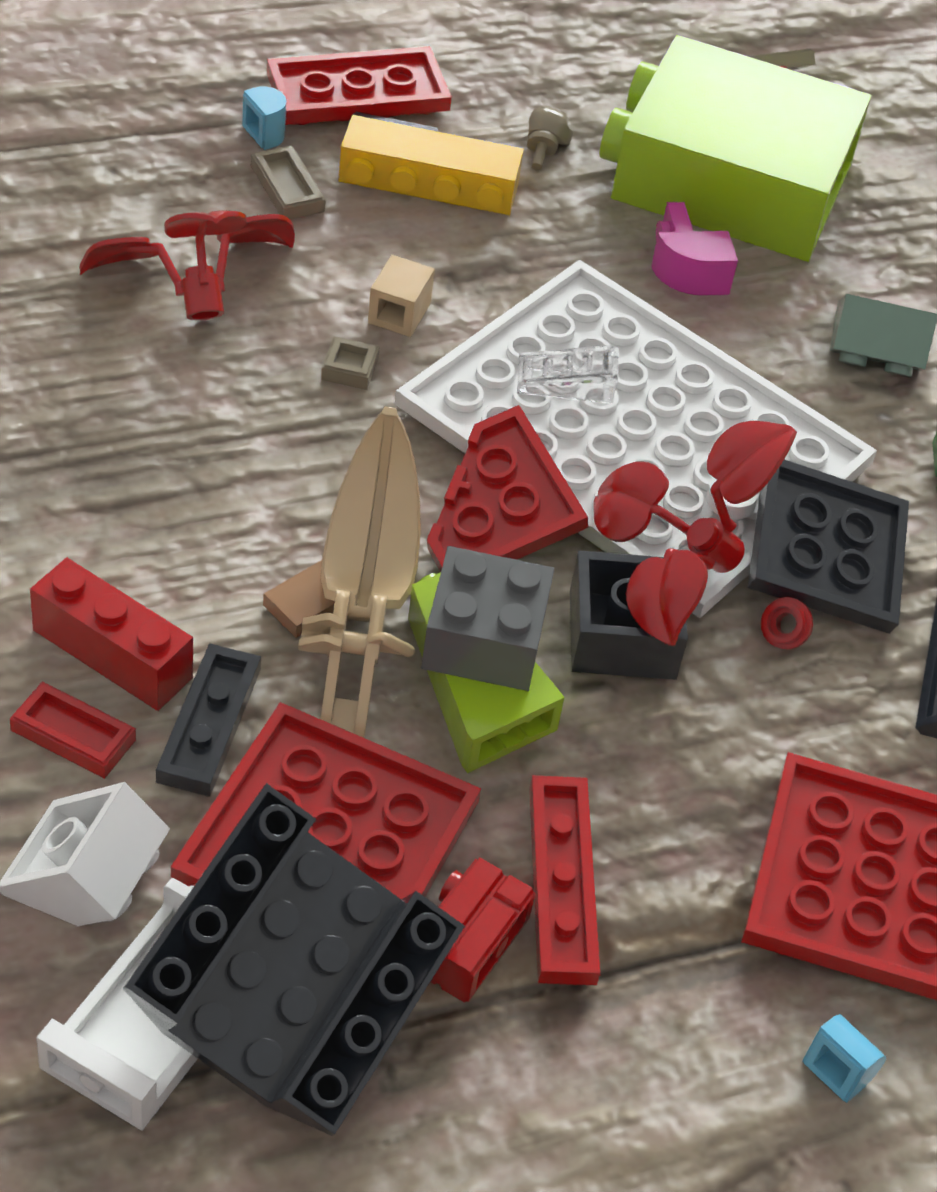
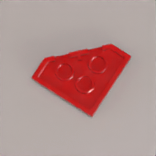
(505, 494)

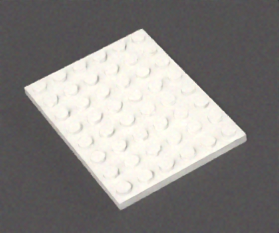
(666, 409)

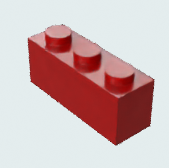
(112, 633)

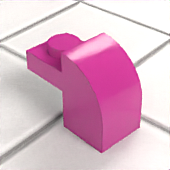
(692, 259)

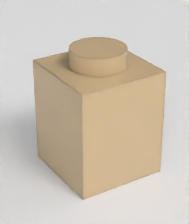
(401, 295)

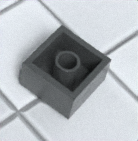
(487, 618)

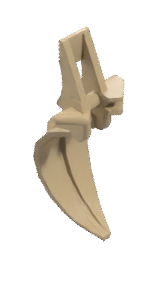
(367, 563)

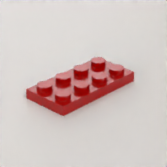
(363, 81)

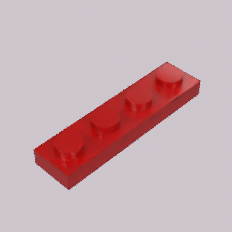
(563, 881)

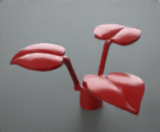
(200, 286)
(669, 589)

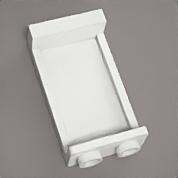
(111, 1045)

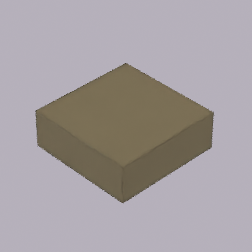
(350, 363)

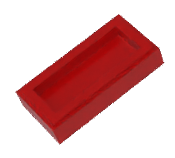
(73, 729)

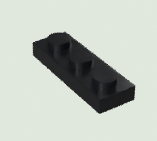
(208, 720)

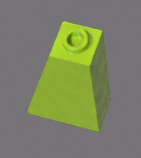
(483, 716)

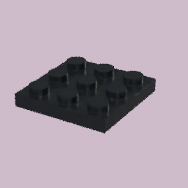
(831, 546)

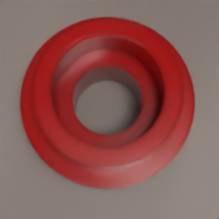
(772, 619)

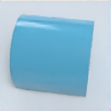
(264, 115)
(843, 1058)

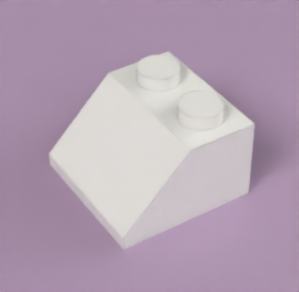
(86, 855)

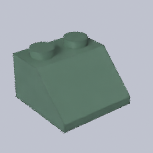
(882, 333)

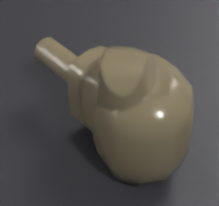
(547, 130)

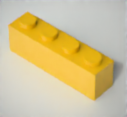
(430, 165)

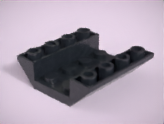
(291, 966)

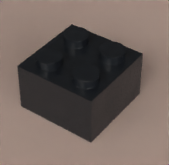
(603, 629)

